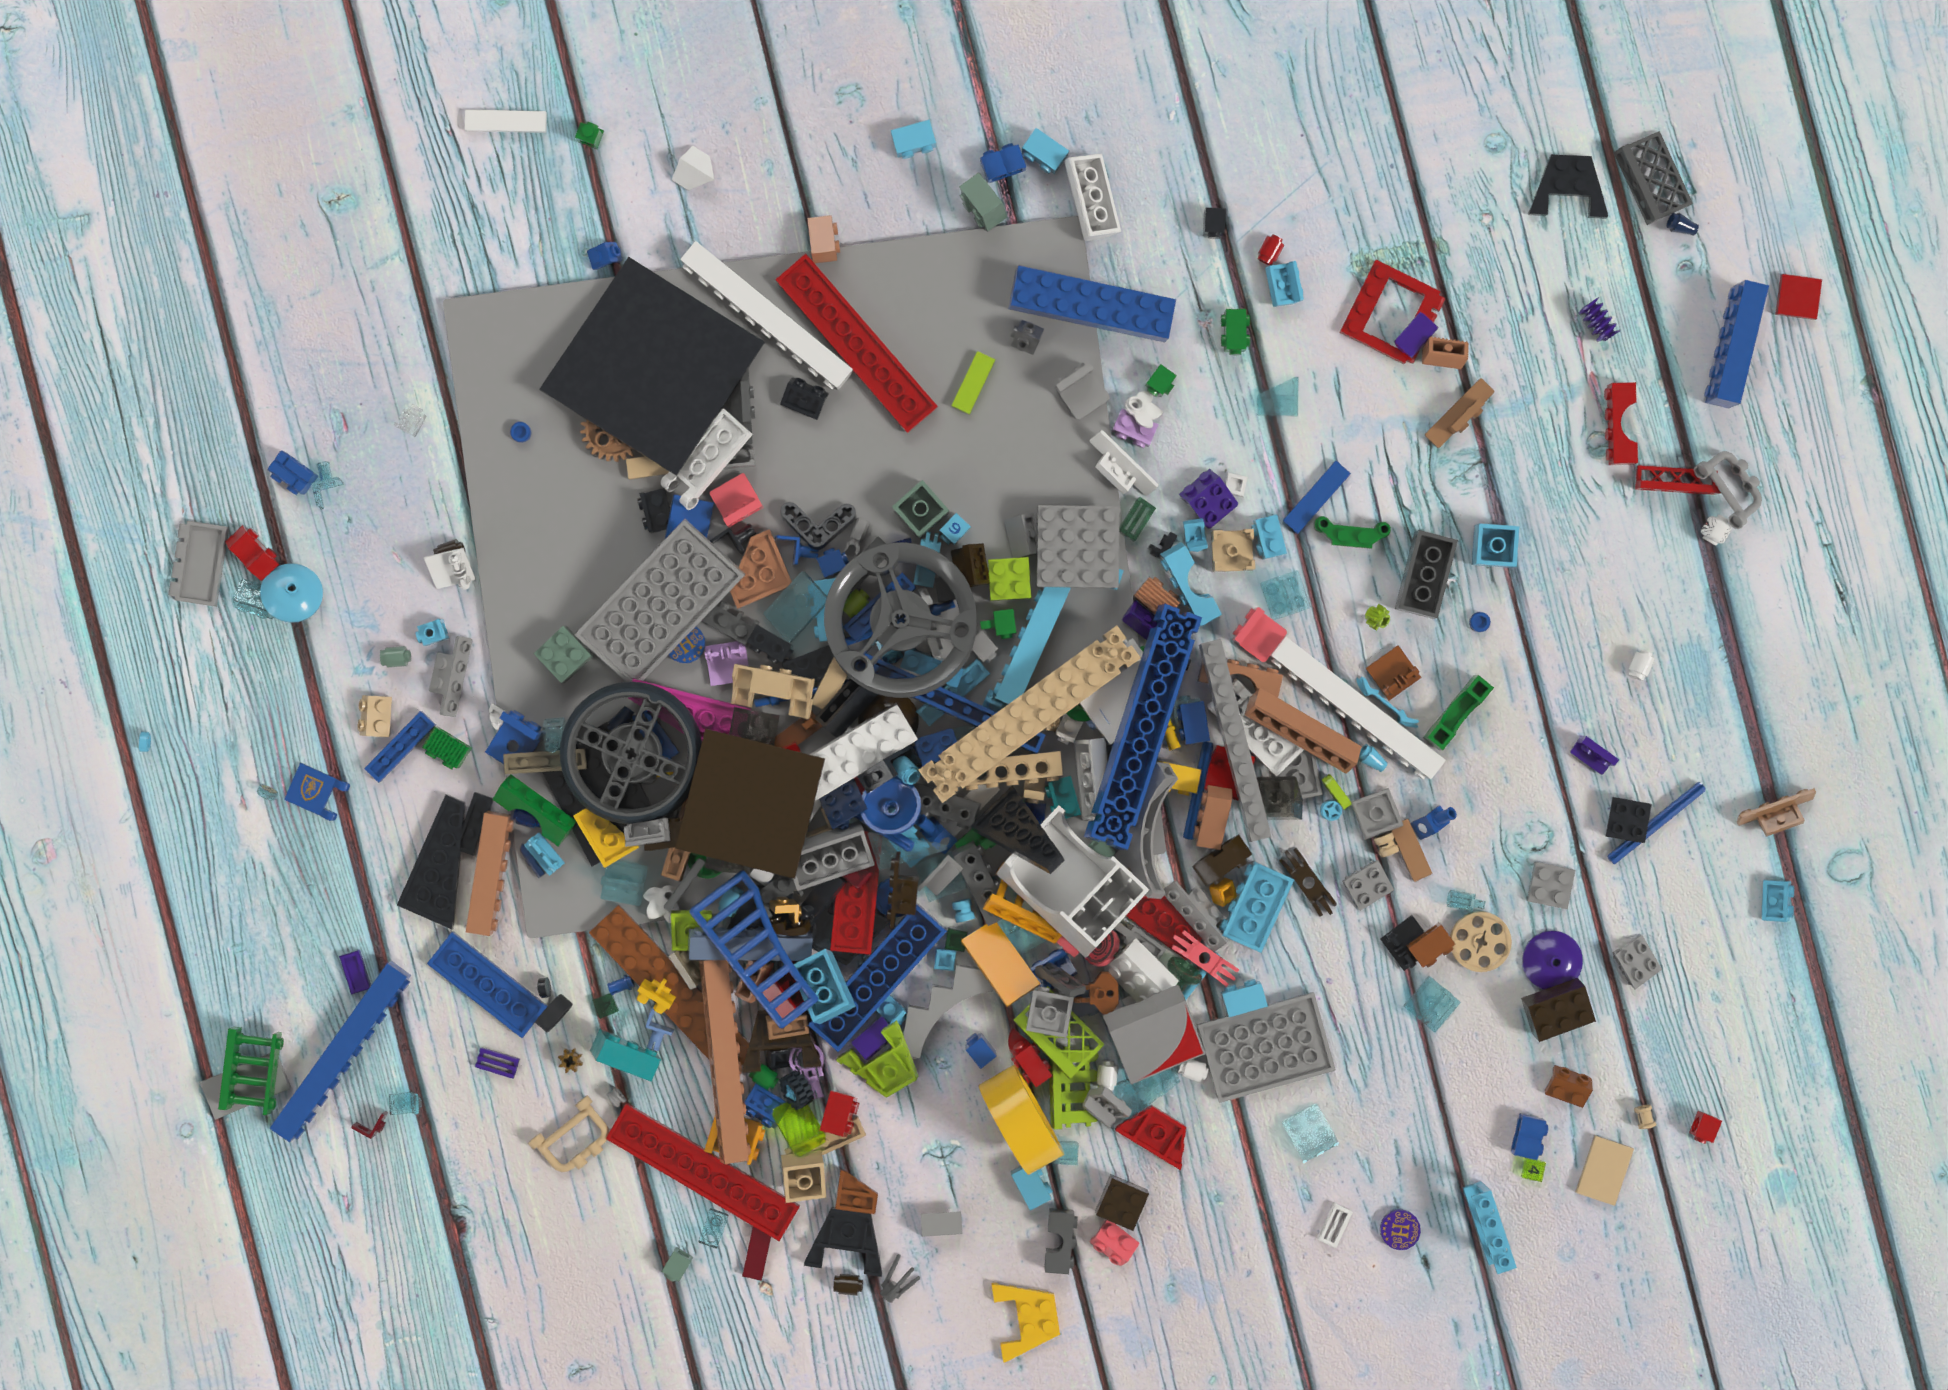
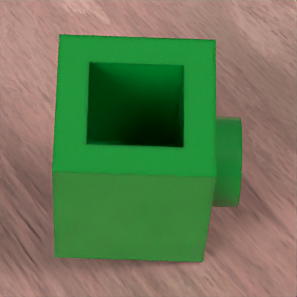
(1161, 382)

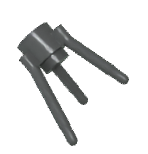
(892, 1290)

